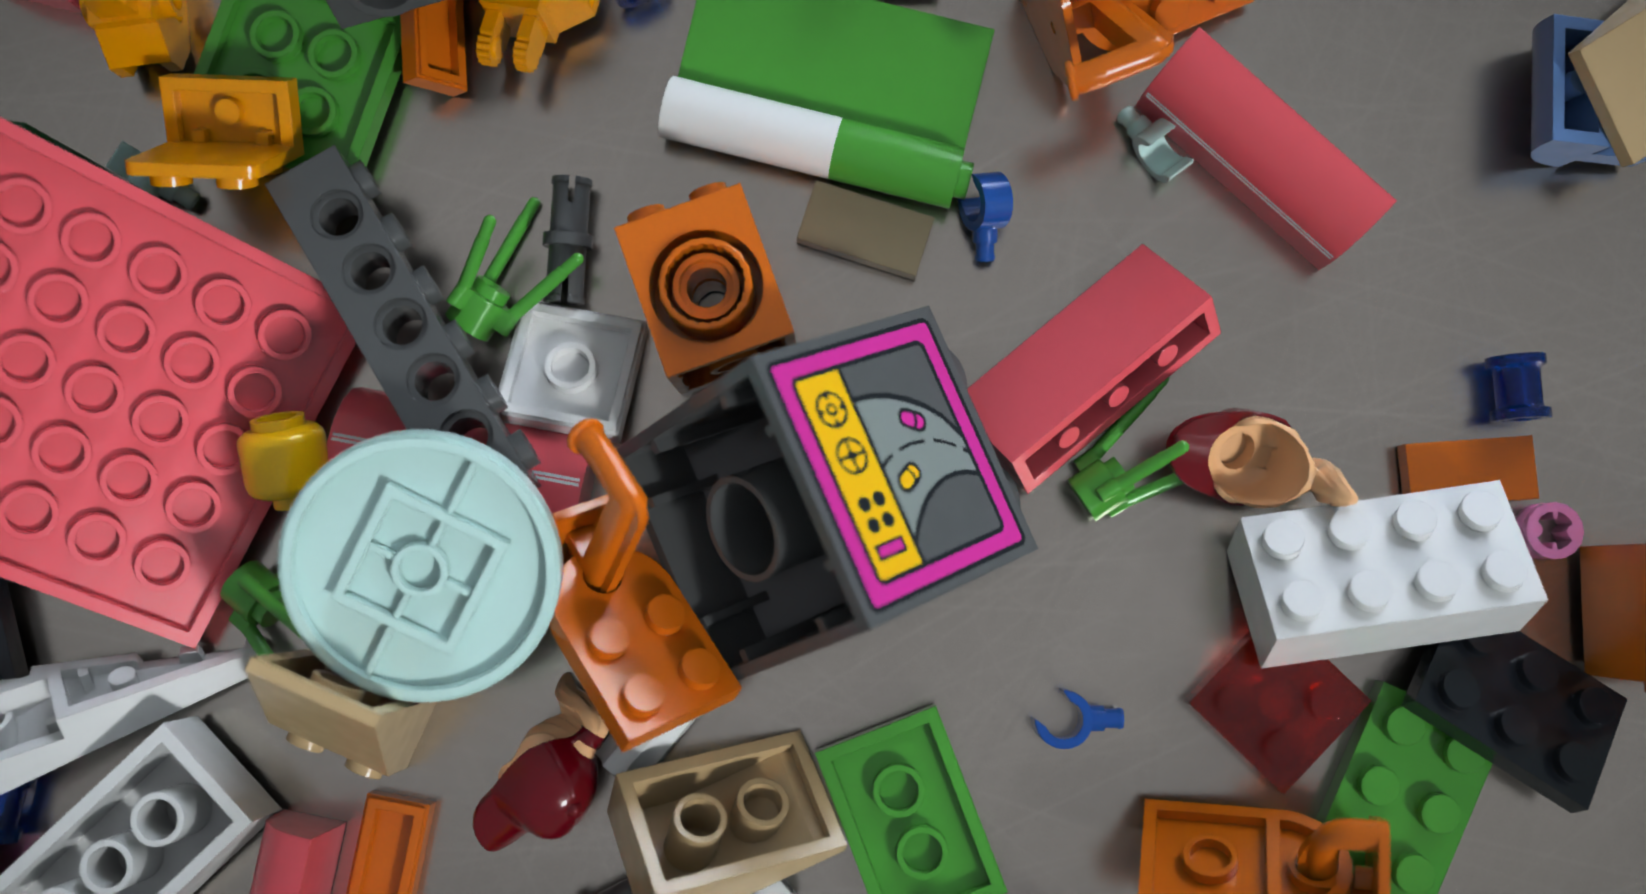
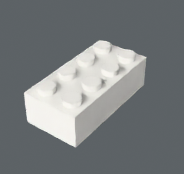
(1383, 574)
(151, 823)

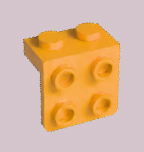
(223, 130)

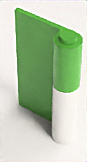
(833, 91)

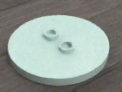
(420, 565)

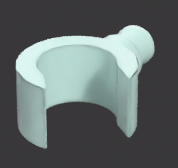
(1152, 146)
(182, 194)

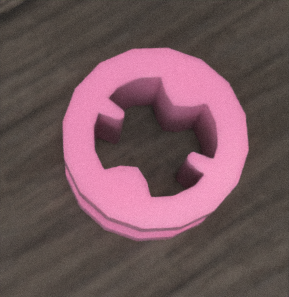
(1567, 532)

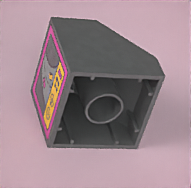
(826, 490)

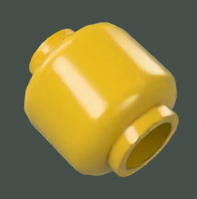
(281, 456)

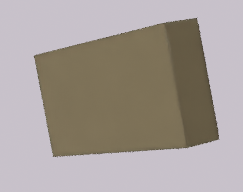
(865, 230)

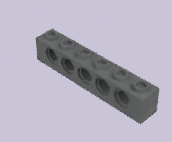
(313, 203)

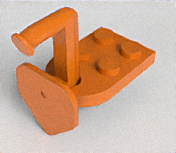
(1132, 30)
(624, 615)
(1258, 851)

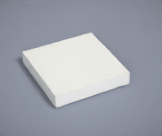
(571, 368)

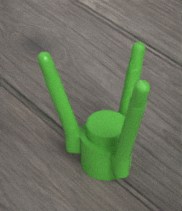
(481, 302)
(1106, 485)
(256, 599)

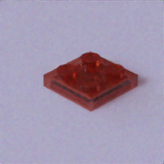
(1278, 714)

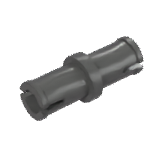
(568, 235)

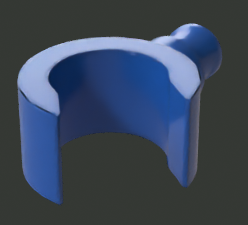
(988, 212)
(1089, 719)

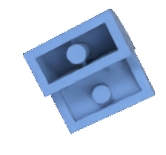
(1561, 113)

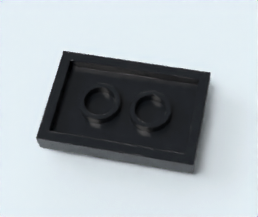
(1520, 711)

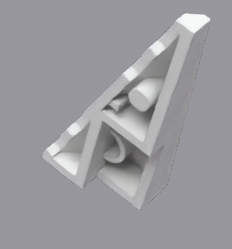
(91, 702)

